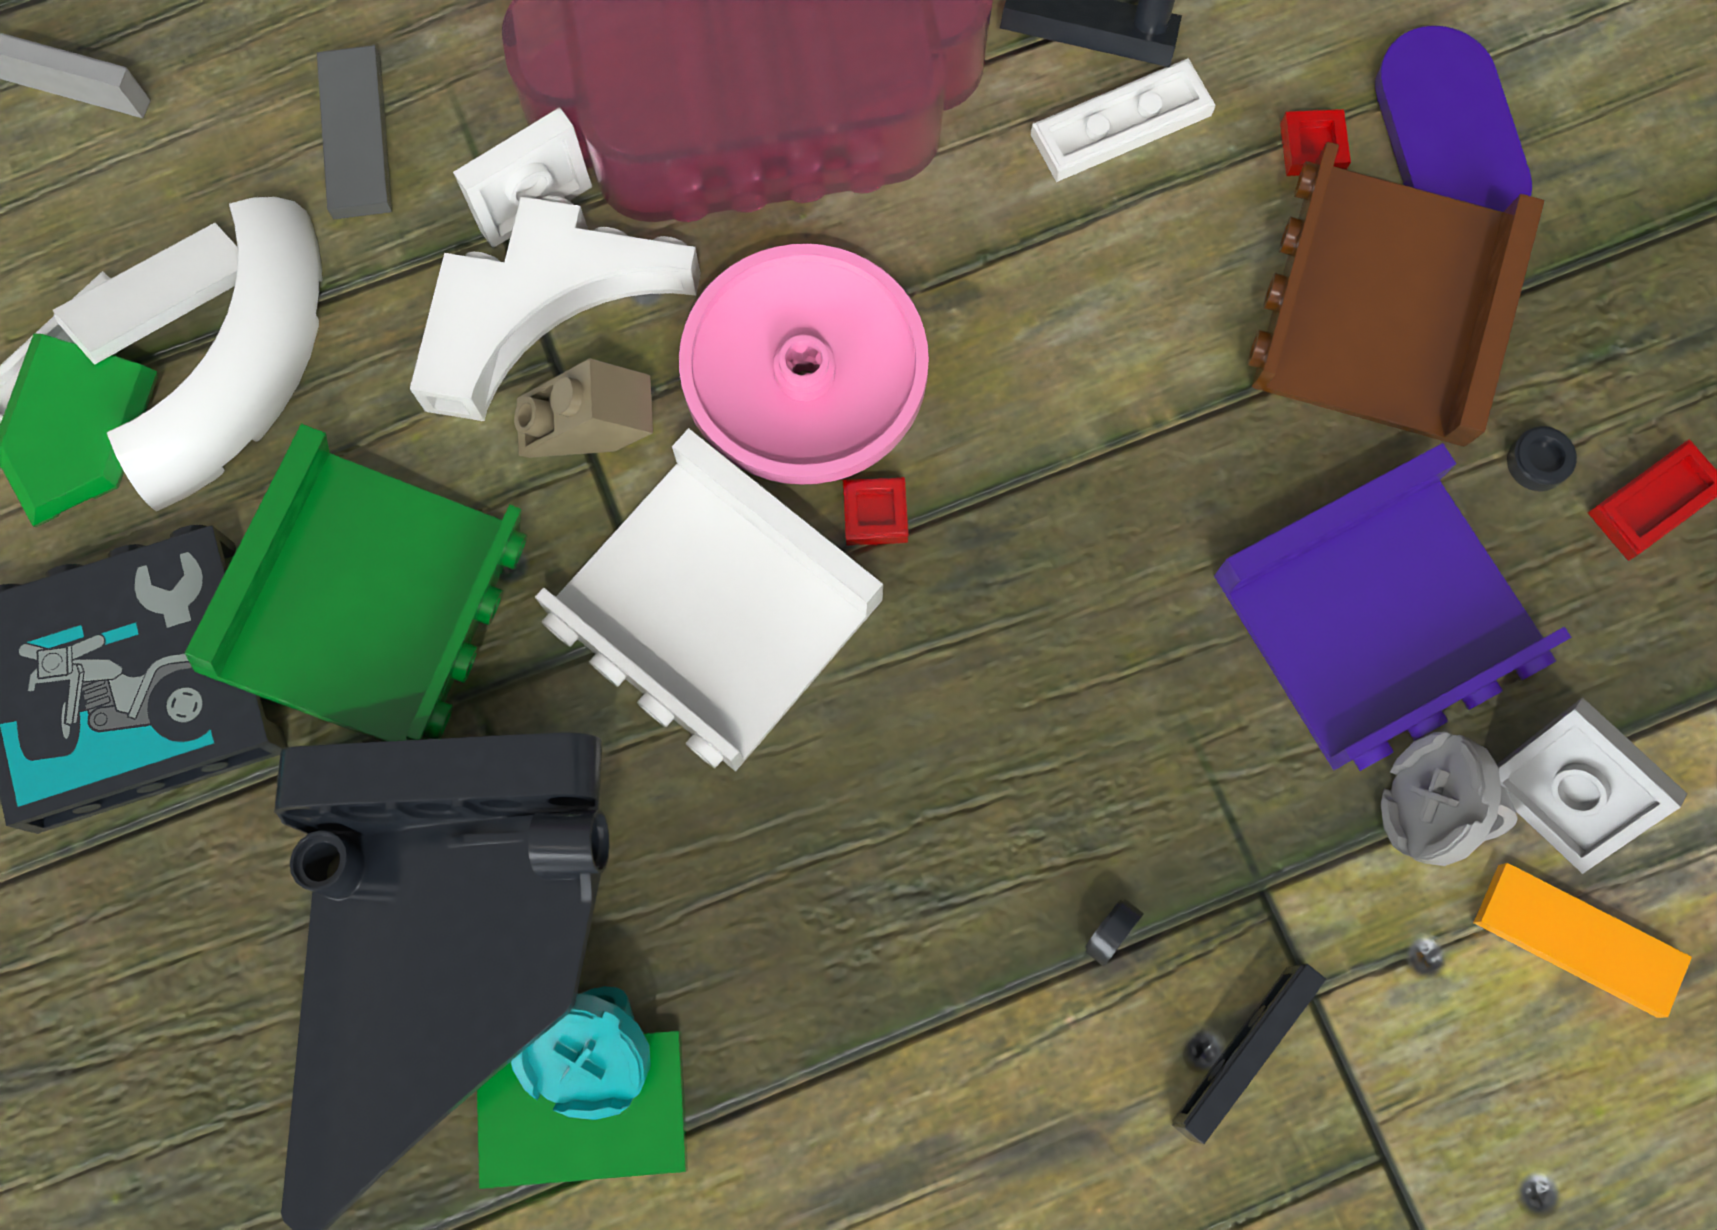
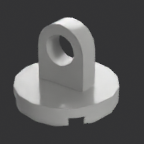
(1445, 800)

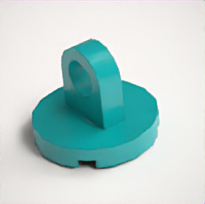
(589, 1059)

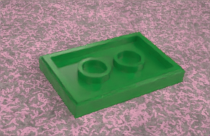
(532, 1144)

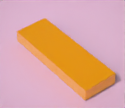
(1583, 940)

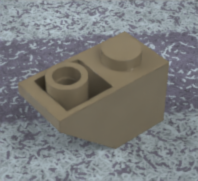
(585, 411)

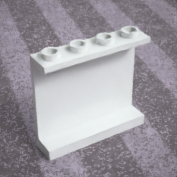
(714, 604)

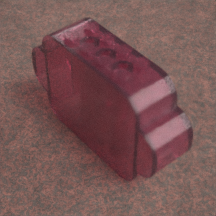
(745, 98)

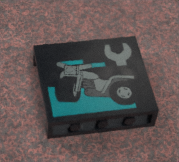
(102, 689)

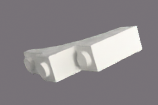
(553, 269)

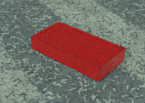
(1657, 500)

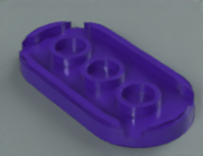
(1451, 119)

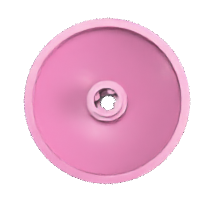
(794, 314)

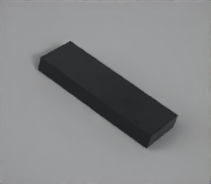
(1247, 1052)

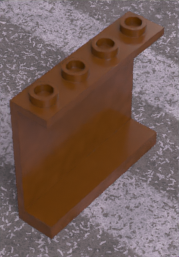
(1394, 302)

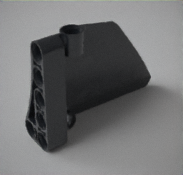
(434, 939)

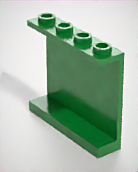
(356, 596)

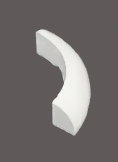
(247, 369)

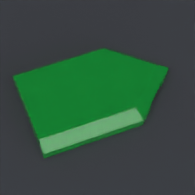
(59, 423)

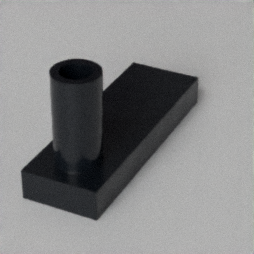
(1109, 26)

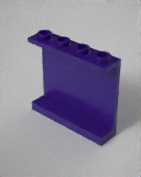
(1383, 613)

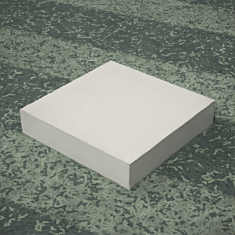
(529, 164)

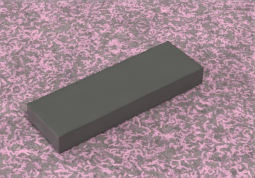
(354, 132)

